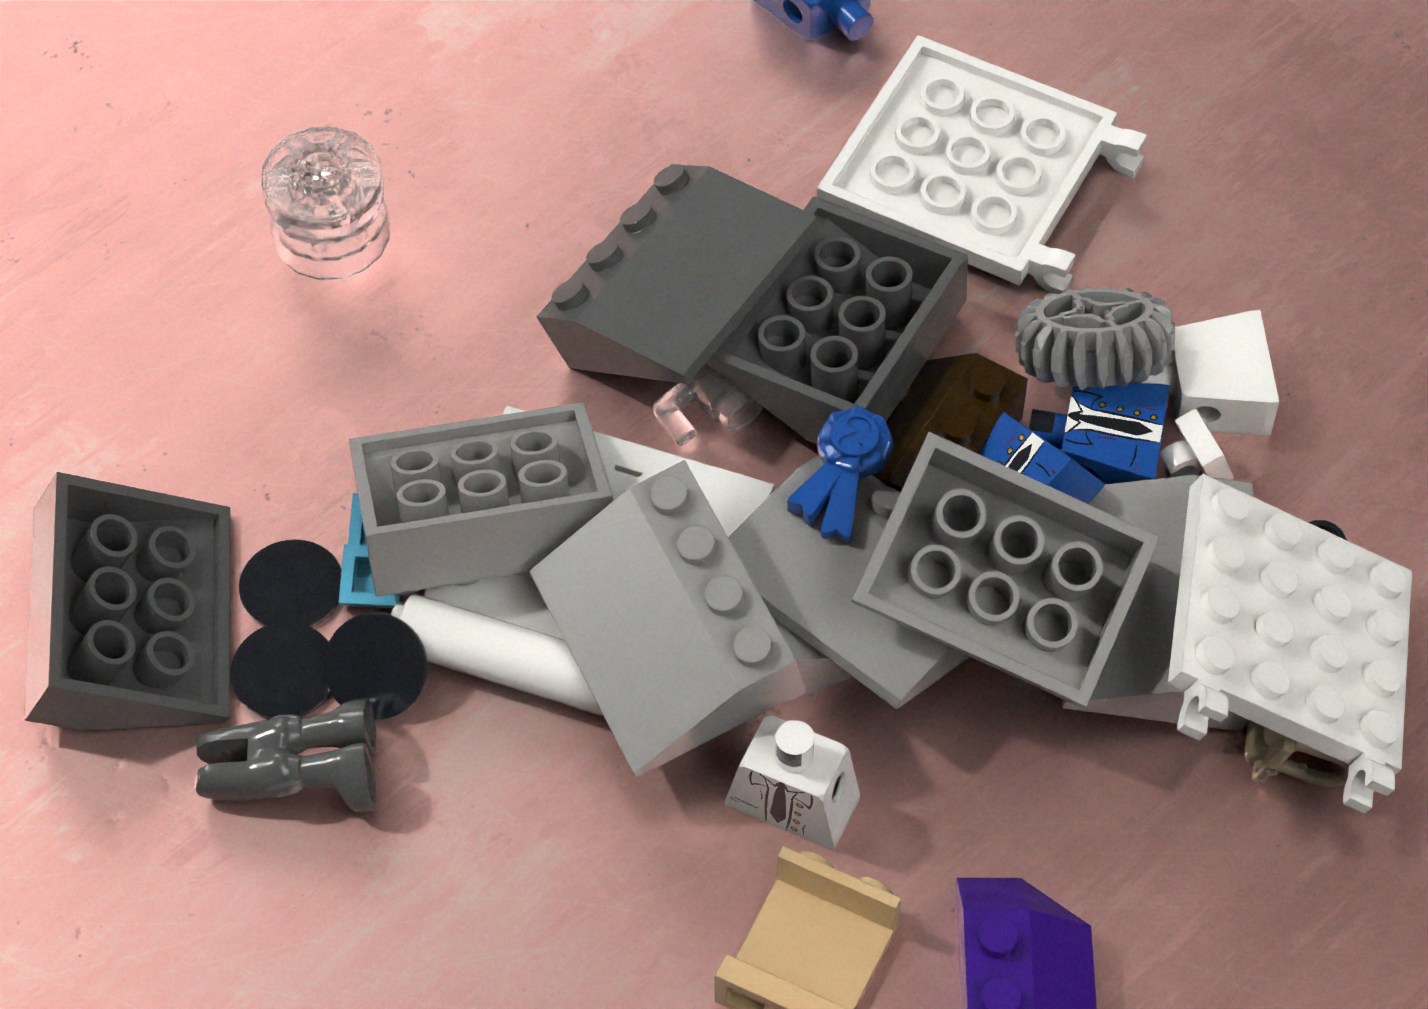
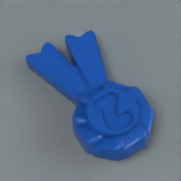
(851, 447)

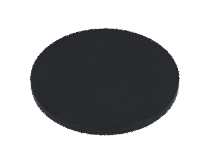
(291, 583)
(376, 660)
(281, 670)

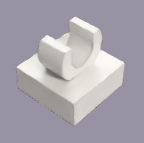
(1196, 452)

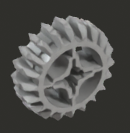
(1095, 337)

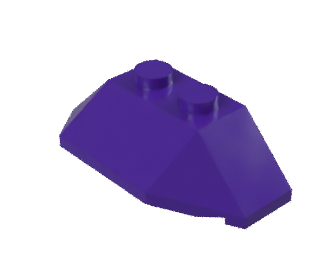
(1021, 948)

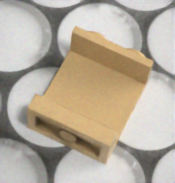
(810, 940)

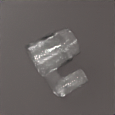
(717, 397)

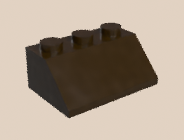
(955, 400)

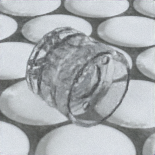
(326, 203)

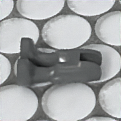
(263, 760)

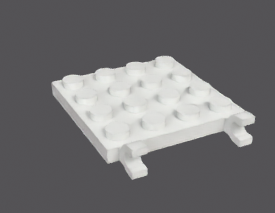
(977, 161)
(1292, 634)

